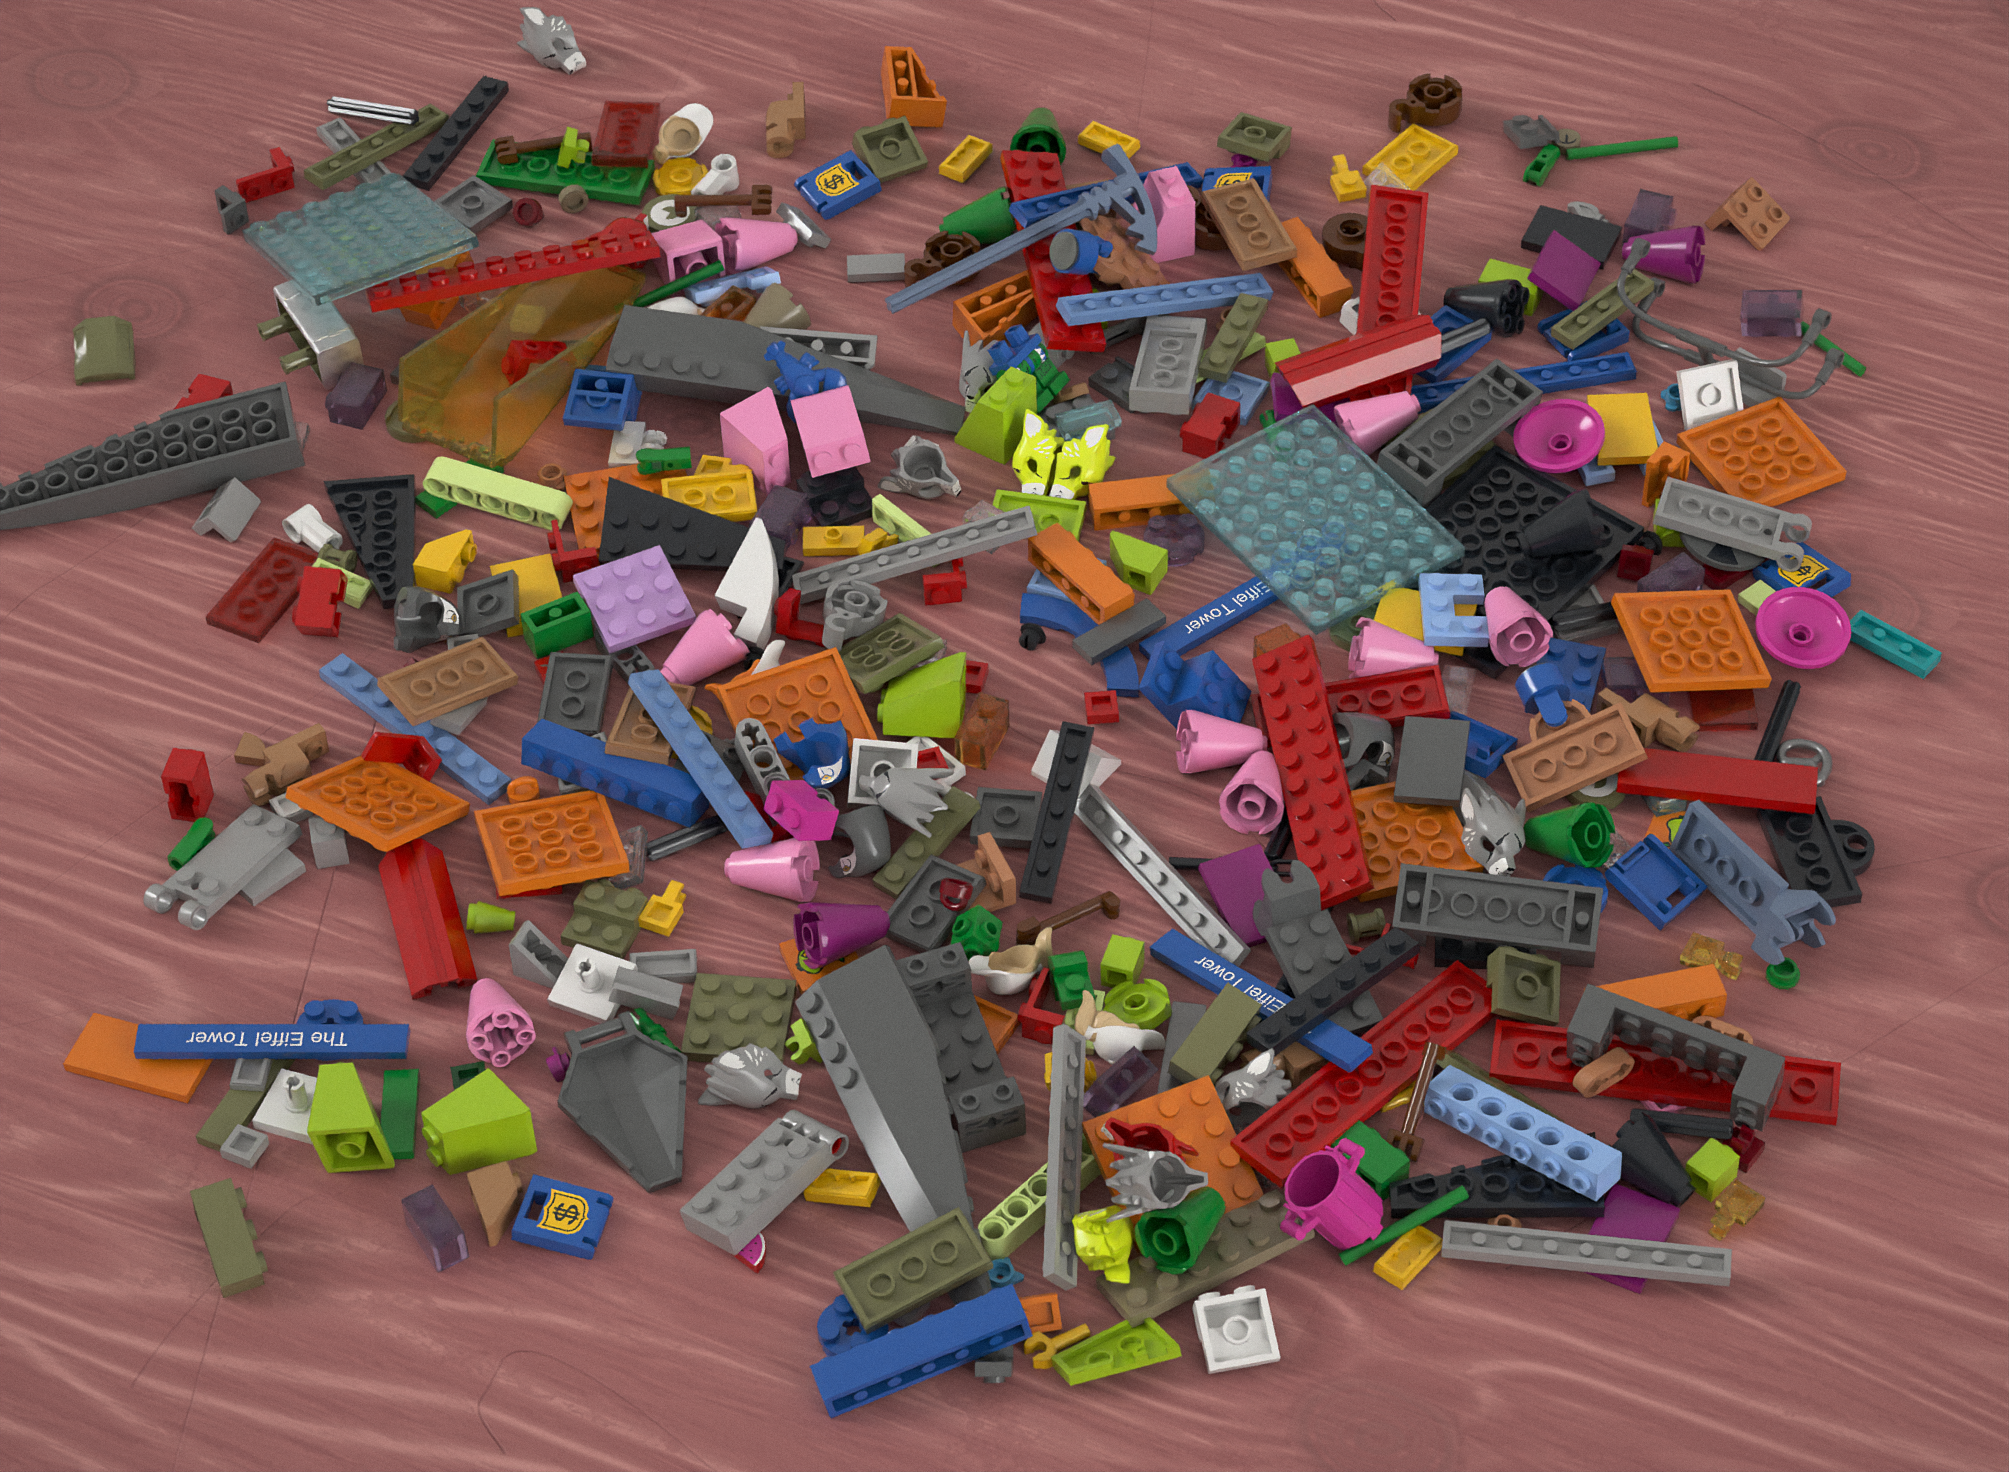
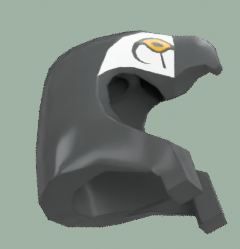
(423, 618)
(1366, 733)
(870, 838)

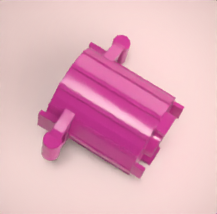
(1332, 1198)

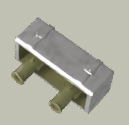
(317, 331)

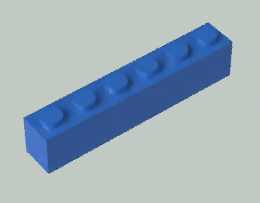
(632, 781)
(921, 1350)

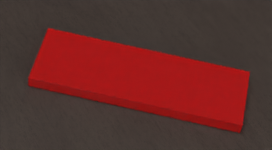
(1385, 695)
(1722, 781)

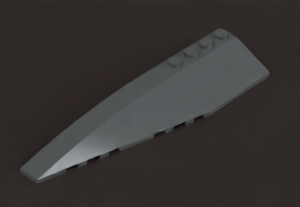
(727, 364)
(162, 461)
(892, 1089)

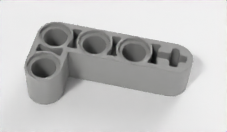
(763, 751)

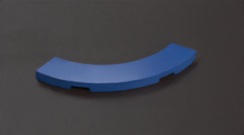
(1059, 614)

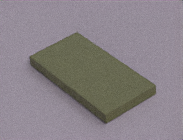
(913, 1270)

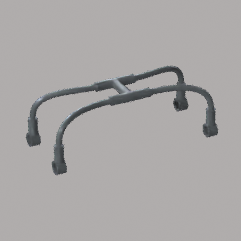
(1705, 346)

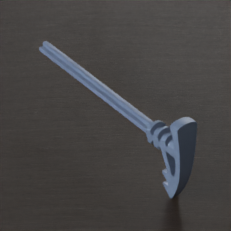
(1089, 205)

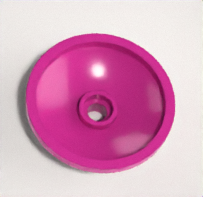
(1559, 435)
(1805, 616)

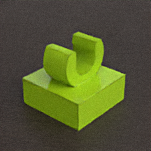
(571, 148)
(803, 1041)

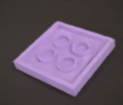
(634, 599)

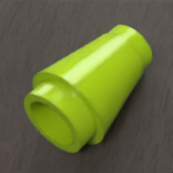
(489, 918)

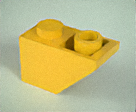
(444, 561)

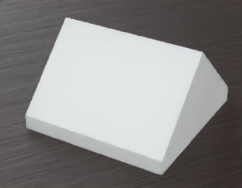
(1098, 767)

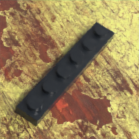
(456, 132)
(1056, 812)
(1333, 992)

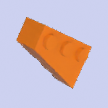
(909, 90)
(995, 309)
(434, 313)

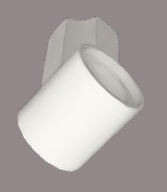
(720, 179)
(309, 527)

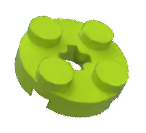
(1150, 1000)

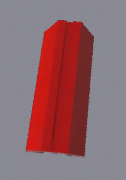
(1363, 361)
(426, 918)

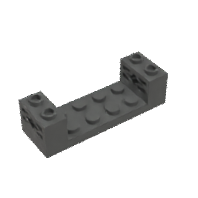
(1457, 430)
(1499, 911)
(1608, 1014)
(982, 1099)

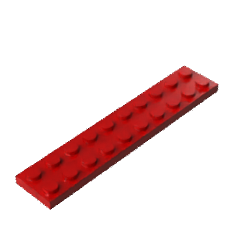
(1029, 177)
(1391, 266)
(514, 270)
(1312, 770)
(1538, 1058)
(1334, 1099)

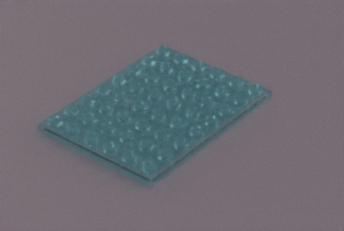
(359, 238)
(1315, 518)

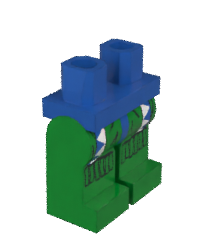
(1031, 357)

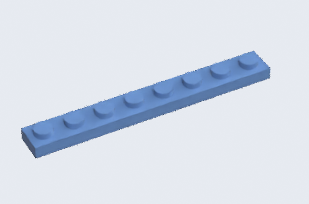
(1160, 299)
(457, 758)
(700, 759)

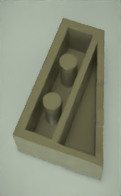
(1216, 1037)
(229, 1237)

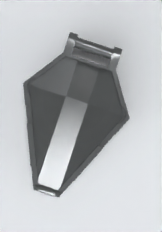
(629, 1099)

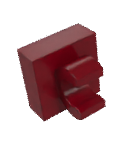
(1635, 562)
(1746, 1146)

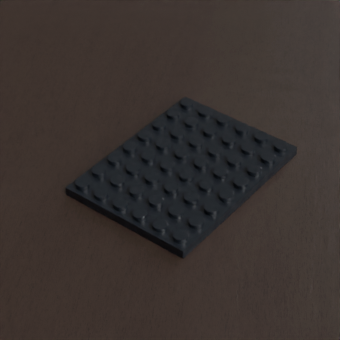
(1486, 513)

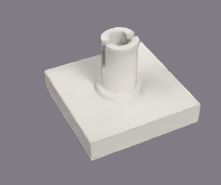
(1709, 392)
(587, 984)
(287, 1106)

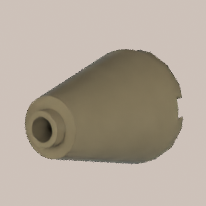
(777, 310)

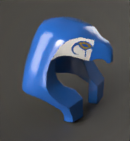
(820, 755)

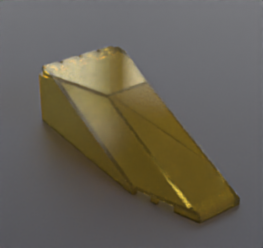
(455, 381)

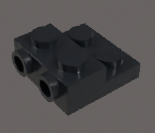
(836, 497)

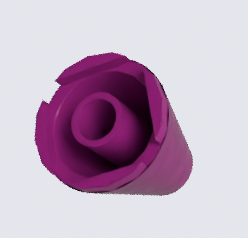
(1672, 253)
(836, 930)

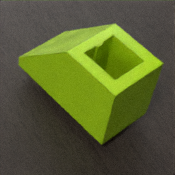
(1138, 562)

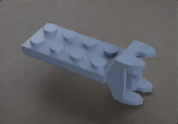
(1749, 885)

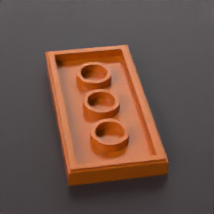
(107, 1054)

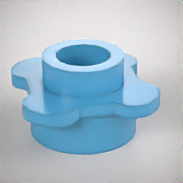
(1672, 398)

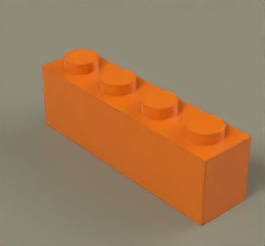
(1314, 272)
(1132, 502)
(1079, 574)
(1678, 993)

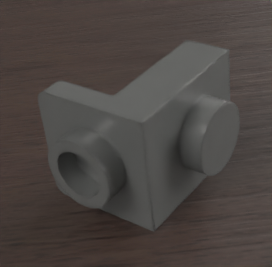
(231, 208)
(1365, 775)
(995, 1366)

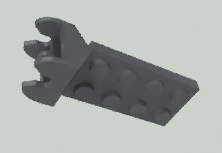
(1308, 941)

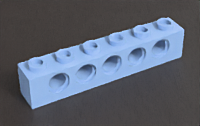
(1523, 1133)

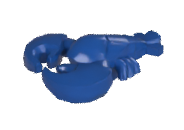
(799, 376)

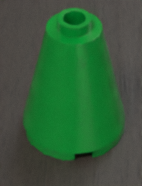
(1040, 134)
(984, 218)
(1573, 834)
(1180, 1233)

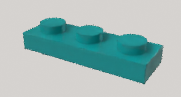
(1893, 644)

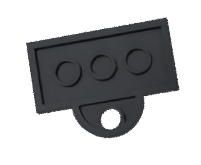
(1816, 852)

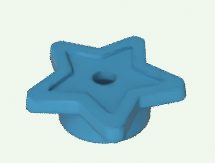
(1004, 1268)

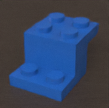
(601, 399)
(1195, 684)

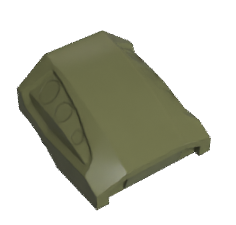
(103, 350)

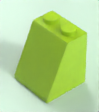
(998, 416)
(926, 700)
(346, 1123)
(478, 1126)

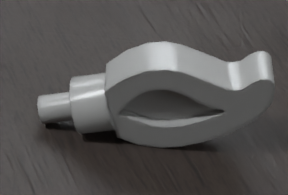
(1586, 210)

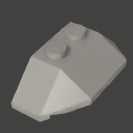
(852, 348)

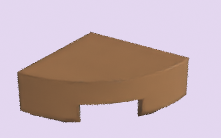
(1071, 393)
(250, 750)

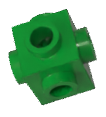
(977, 932)

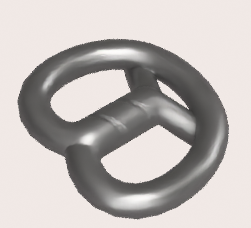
(1822, 756)

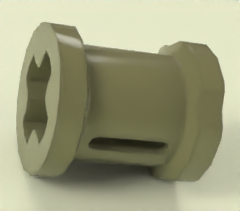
(344, 556)
(1365, 924)

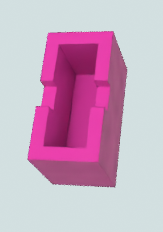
(800, 811)

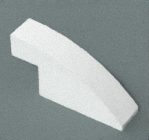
(752, 587)

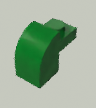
(1069, 978)

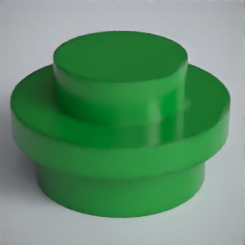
(1784, 975)

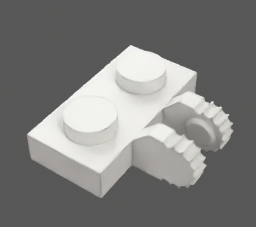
(631, 440)

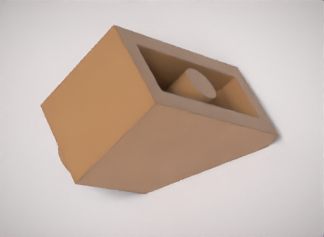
(495, 1198)

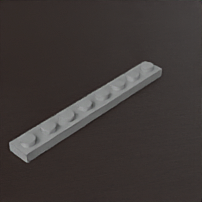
(918, 553)
(1158, 876)
(1064, 1156)
(1587, 1253)

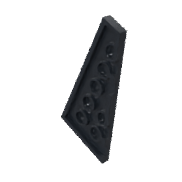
(381, 528)
(686, 535)
(1494, 1189)

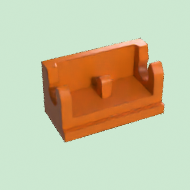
(1664, 462)

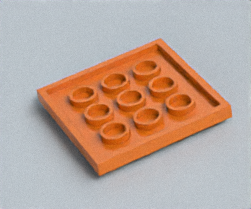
(1762, 454)
(589, 498)
(1690, 640)
(794, 693)
(377, 802)
(1406, 835)
(551, 842)
(1195, 1118)

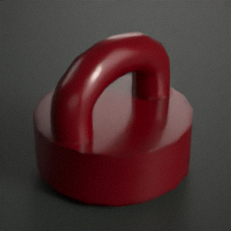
(527, 212)
(957, 889)

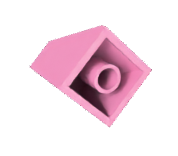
(1173, 214)
(687, 250)
(830, 431)
(757, 439)

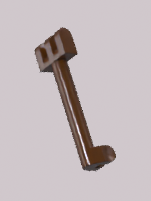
(508, 149)
(758, 200)
(1030, 928)
(1431, 1053)

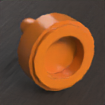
(523, 790)

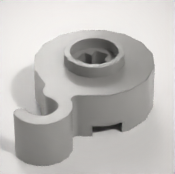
(851, 612)

